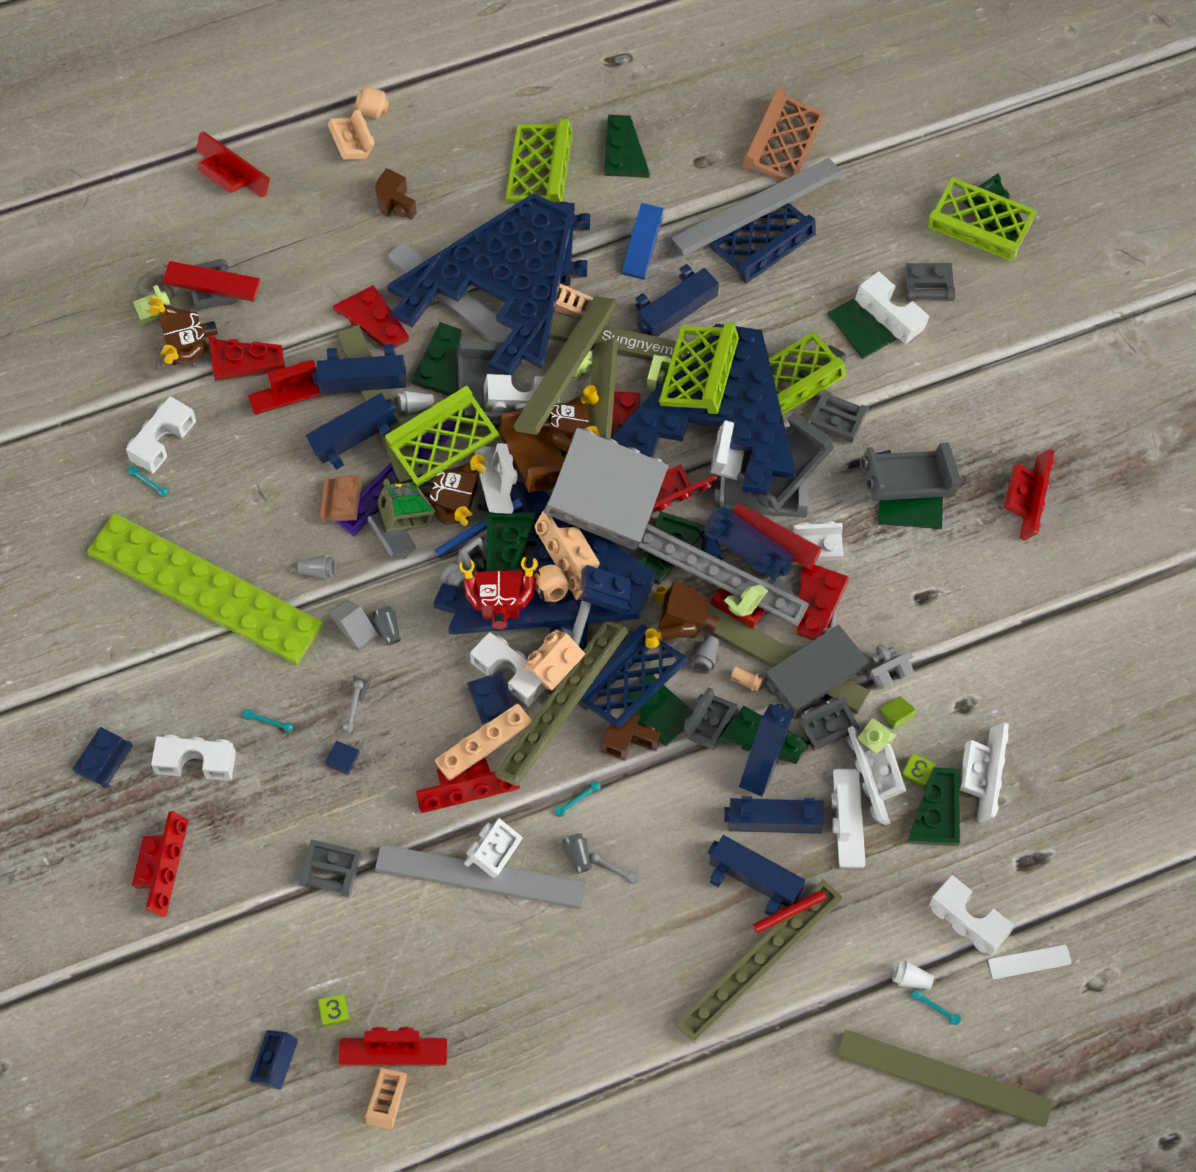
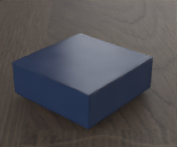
(342, 757)

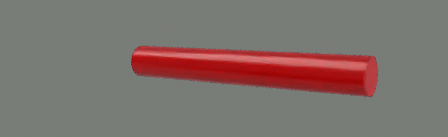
(788, 911)

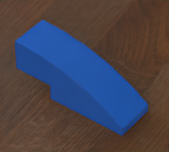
(643, 241)

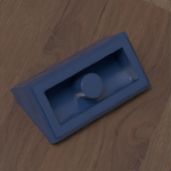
(274, 1059)

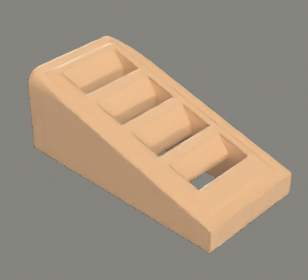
(572, 295)
(381, 1115)

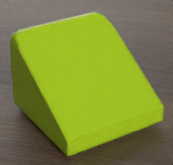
(898, 712)

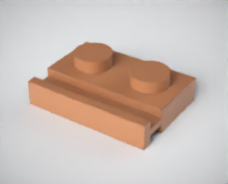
(341, 498)

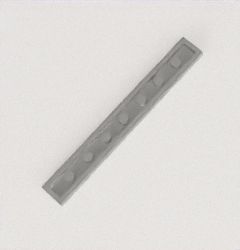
(756, 206)
(467, 308)
(721, 573)
(455, 873)

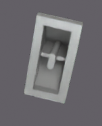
(477, 553)
(353, 623)

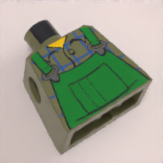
(403, 506)

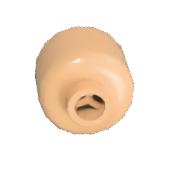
(371, 102)

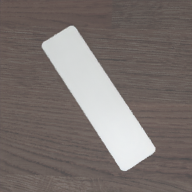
(1029, 961)

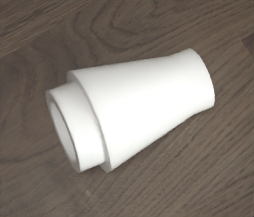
(413, 402)
(911, 976)

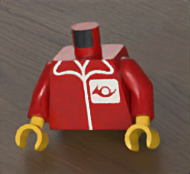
(499, 592)

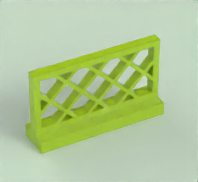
(559, 161)
(971, 233)
(718, 371)
(820, 376)
(427, 422)

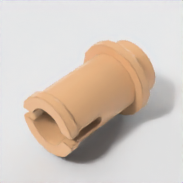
(747, 679)

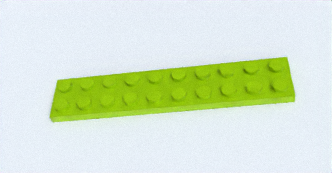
(205, 588)

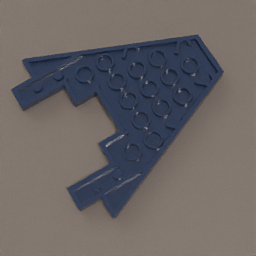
(510, 257)
(747, 402)
(539, 612)

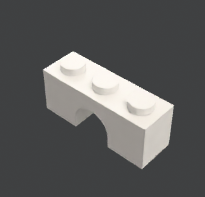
(902, 321)
(503, 397)
(170, 418)
(495, 654)
(173, 752)
(985, 932)

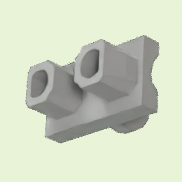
(900, 664)

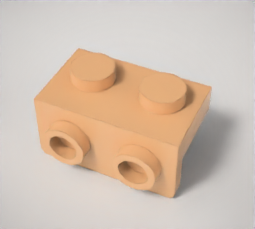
(352, 136)
(554, 659)

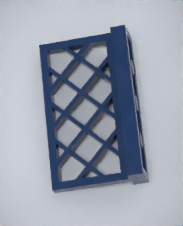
(774, 248)
(629, 652)

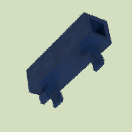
(578, 267)
(677, 303)
(361, 373)
(352, 428)
(748, 543)
(766, 749)
(775, 815)
(754, 871)

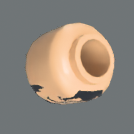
(551, 583)

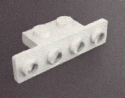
(498, 477)
(983, 771)
(879, 773)
(848, 820)

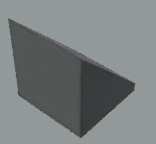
(365, 686)

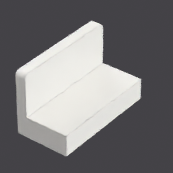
(726, 461)

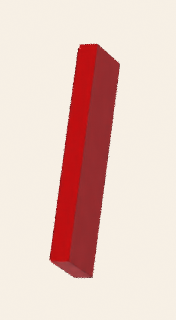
(211, 281)
(804, 551)

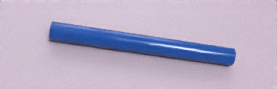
(469, 533)

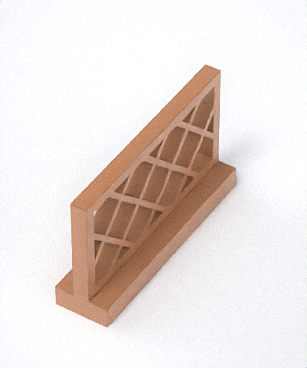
(768, 126)

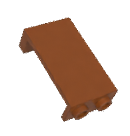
(533, 457)

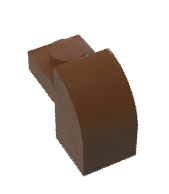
(391, 195)
(619, 741)

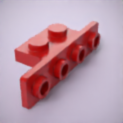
(228, 168)
(287, 387)
(677, 486)
(1028, 492)
(470, 785)
(159, 863)
(392, 1049)

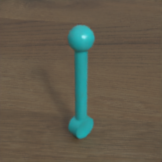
(133, 471)
(248, 715)
(560, 810)
(955, 1019)

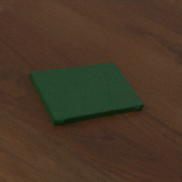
(861, 328)
(912, 512)
(662, 712)

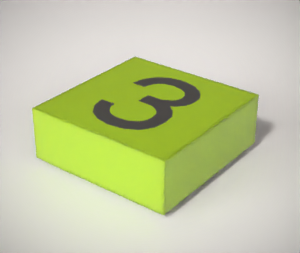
(918, 770)
(333, 1010)

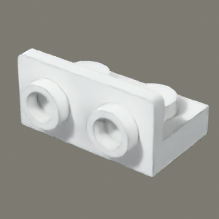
(826, 535)
(494, 848)

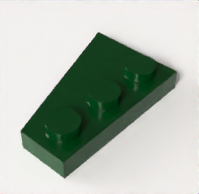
(623, 149)
(995, 186)
(438, 365)
(678, 527)
(507, 539)
(744, 729)
(939, 810)

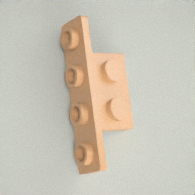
(567, 549)
(483, 741)

